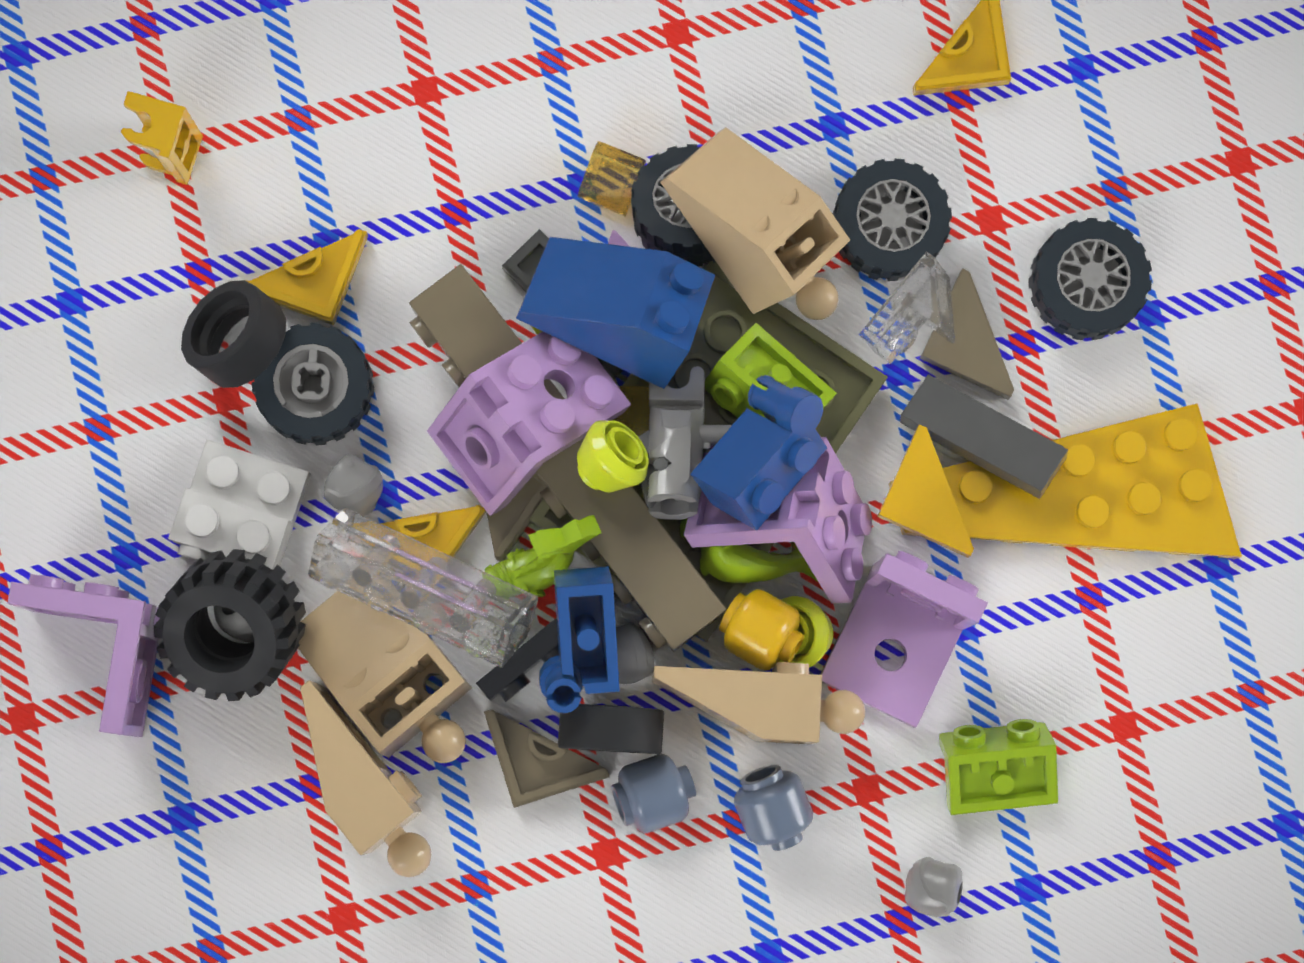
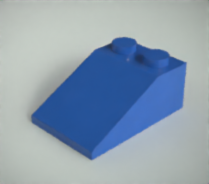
(618, 304)

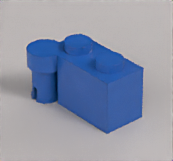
(762, 456)
(584, 639)

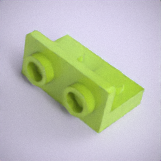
(757, 356)
(999, 767)

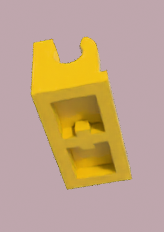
(167, 132)

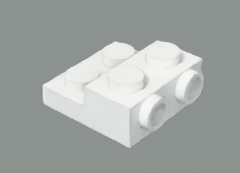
(239, 505)

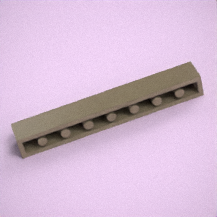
(632, 542)

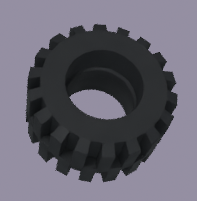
(202, 652)

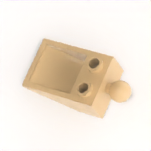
(759, 224)
(383, 666)
(765, 705)
(359, 788)

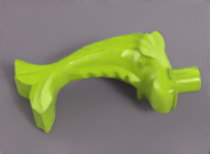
(551, 551)
(748, 564)

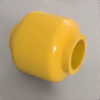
(761, 629)

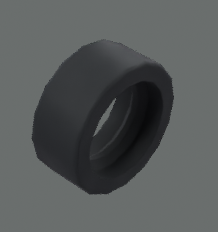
(251, 350)
(612, 729)

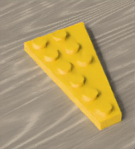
(1119, 489)

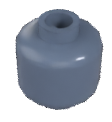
(653, 793)
(773, 807)

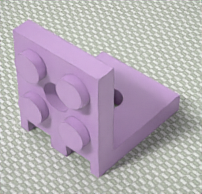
(508, 424)
(818, 515)
(916, 612)
(133, 648)

